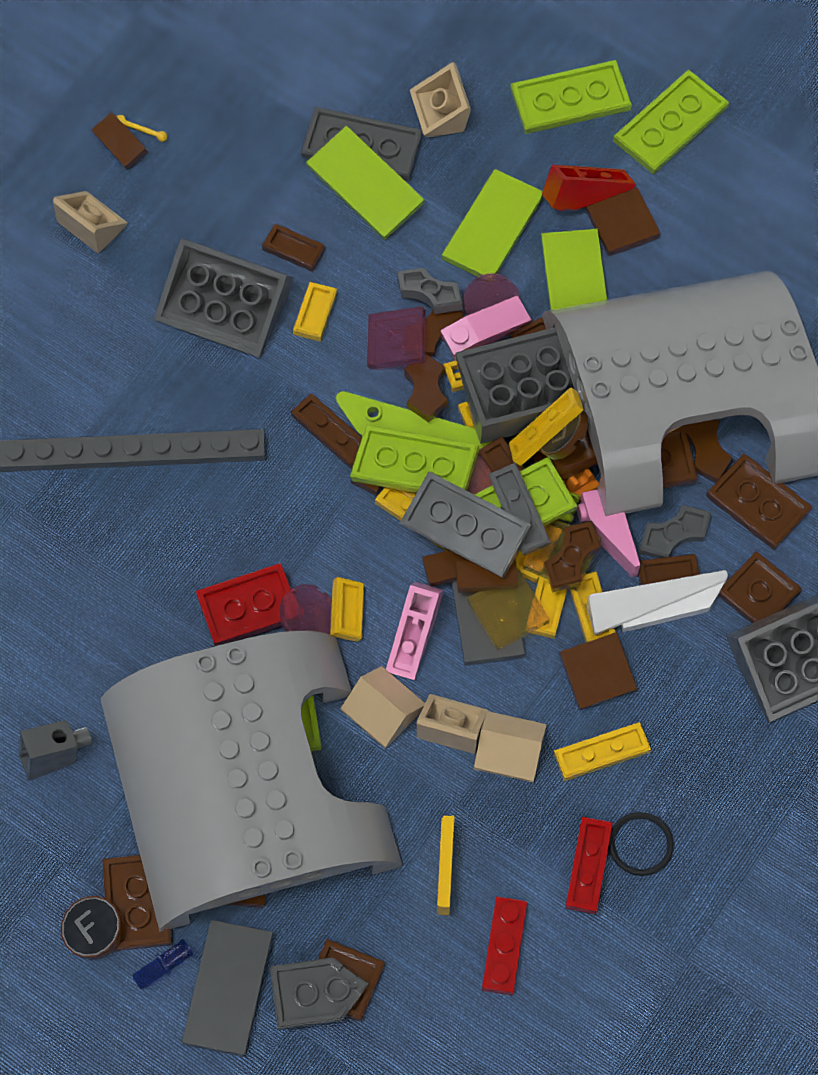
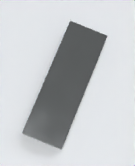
(517, 501)

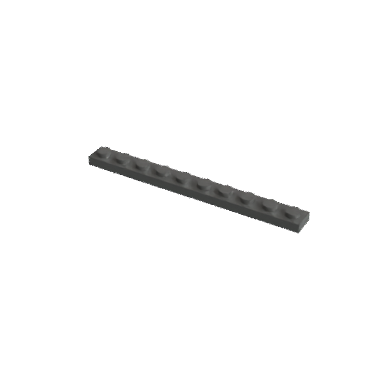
(132, 450)

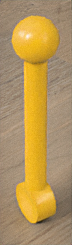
(161, 136)

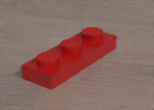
(588, 865)
(504, 946)

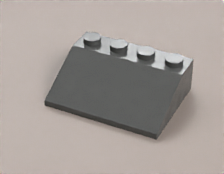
(223, 297)
(512, 382)
(780, 658)

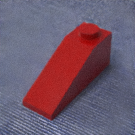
(582, 186)

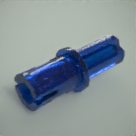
(162, 964)

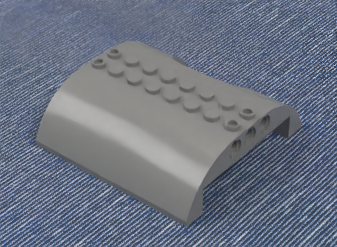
(684, 361)
(228, 778)

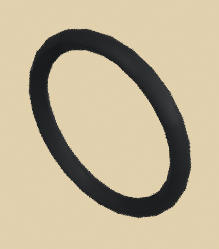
(641, 872)

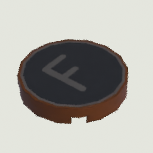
(563, 442)
(92, 927)

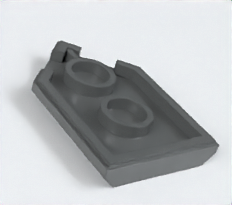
(313, 992)

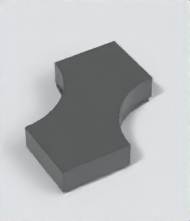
(439, 295)
(664, 537)

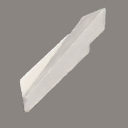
(654, 602)

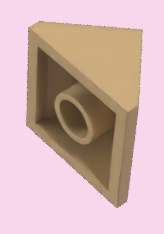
(441, 103)
(88, 219)
(382, 706)
(451, 723)
(509, 746)

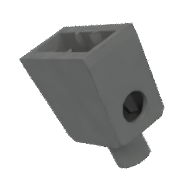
(50, 747)

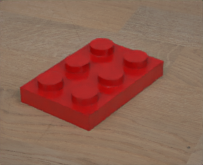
(244, 604)

